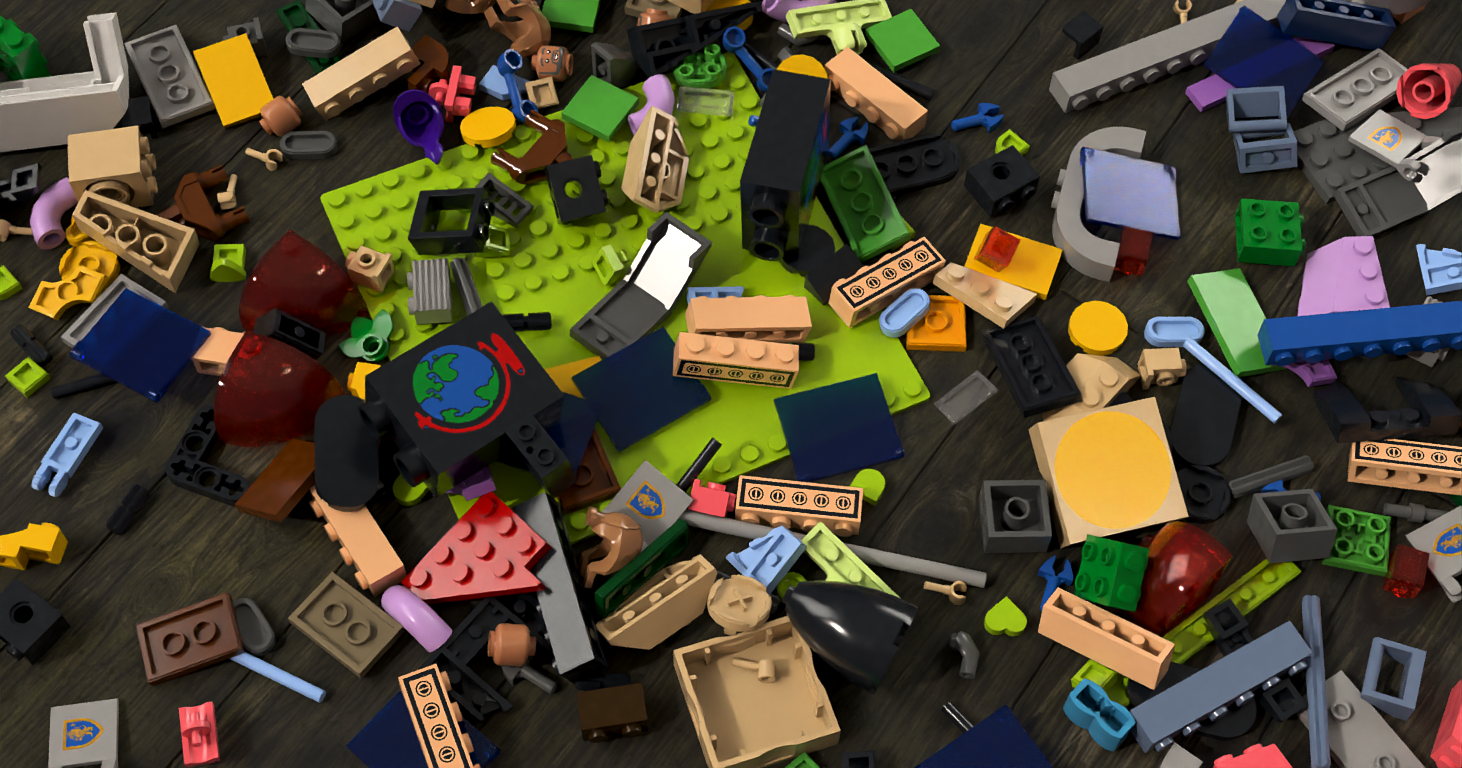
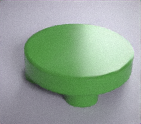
(702, 69)

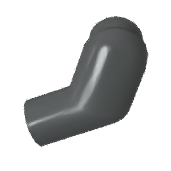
(785, 32)
(969, 651)

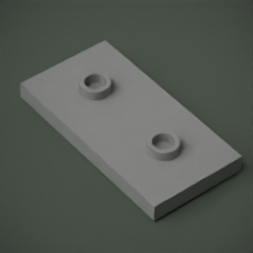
(169, 76)
(1357, 90)
(1358, 731)

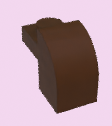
(433, 64)

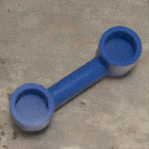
(733, 42)
(507, 65)

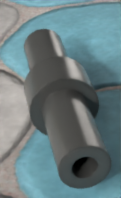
(1413, 512)

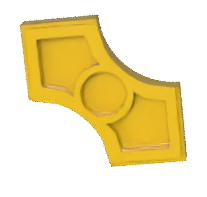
(80, 287)

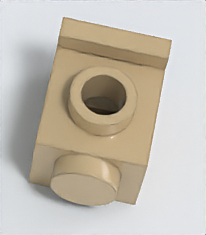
(370, 268)
(1160, 367)

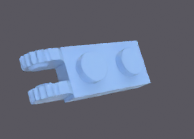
(66, 453)

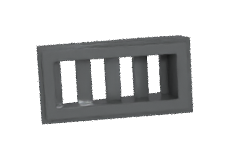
(499, 189)

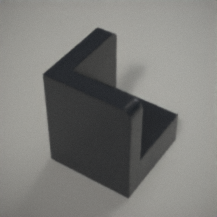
(1084, 32)
(140, 114)

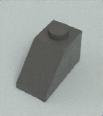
(613, 64)

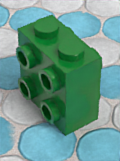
(20, 53)
(1269, 232)
(1111, 572)

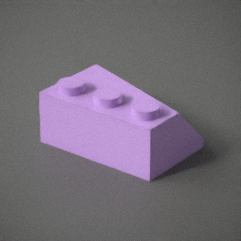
(1343, 278)

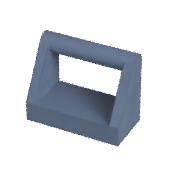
(1256, 103)
(1268, 153)
(1413, 662)

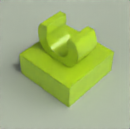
(609, 264)

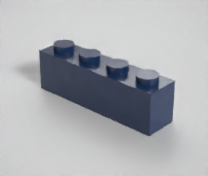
(1337, 22)

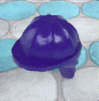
(420, 122)

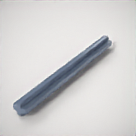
(1316, 683)

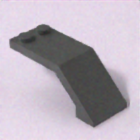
(1390, 200)
(647, 291)

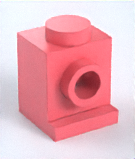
(712, 499)

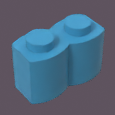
(1104, 719)

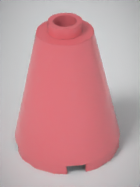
(1428, 88)

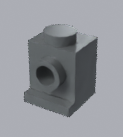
(254, 35)

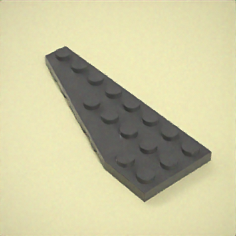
(1334, 161)

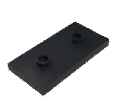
(1031, 367)

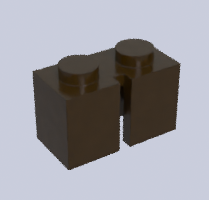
(612, 712)

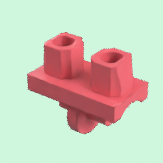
(450, 93)
(199, 735)

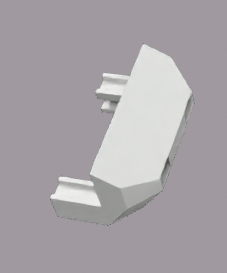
(51, 107)

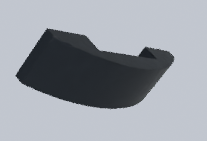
(21, 187)
(1230, 634)

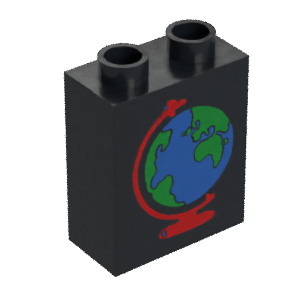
(785, 165)
(456, 398)

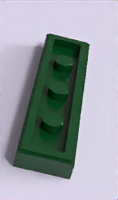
(296, 16)
(641, 568)

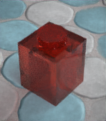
(997, 249)
(1133, 251)
(1406, 571)

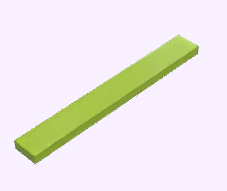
(1194, 634)

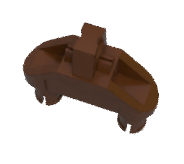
(547, 150)
(194, 209)

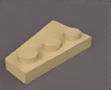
(985, 294)

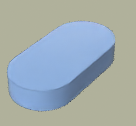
(904, 313)
(1173, 331)

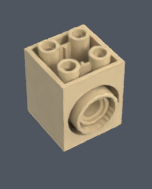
(113, 165)

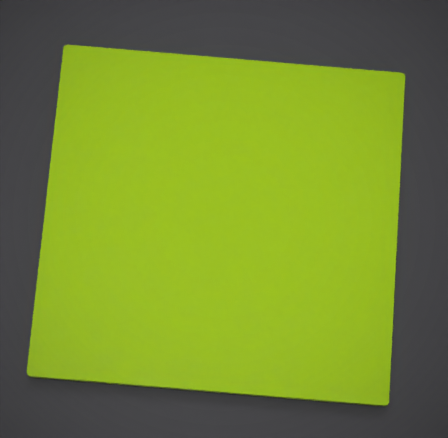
(555, 274)

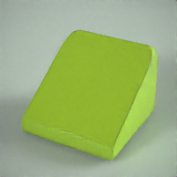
(497, 244)

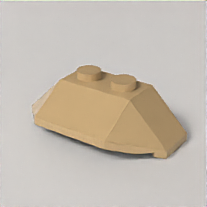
(656, 163)
(1099, 382)
(660, 605)

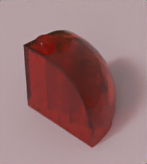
(303, 284)
(269, 392)
(1178, 577)

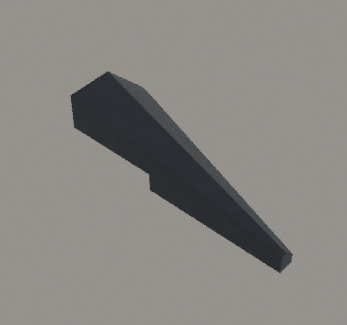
(668, 42)

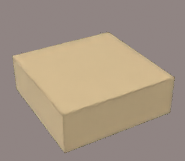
(542, 92)

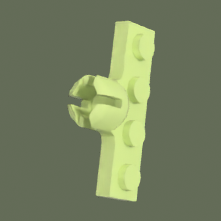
(839, 21)
(839, 561)

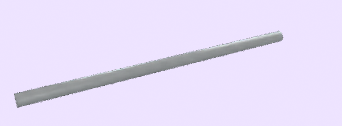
(865, 554)

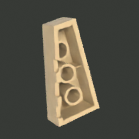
(141, 238)

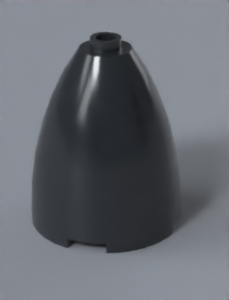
(850, 627)

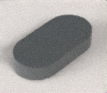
(313, 43)
(308, 145)
(254, 629)

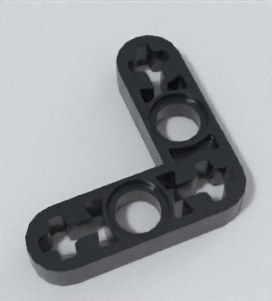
(195, 462)

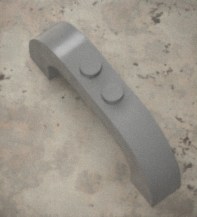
(1080, 248)

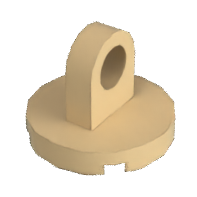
(739, 604)

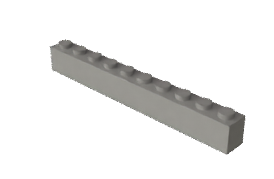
(1150, 57)

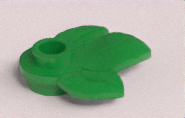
(367, 335)

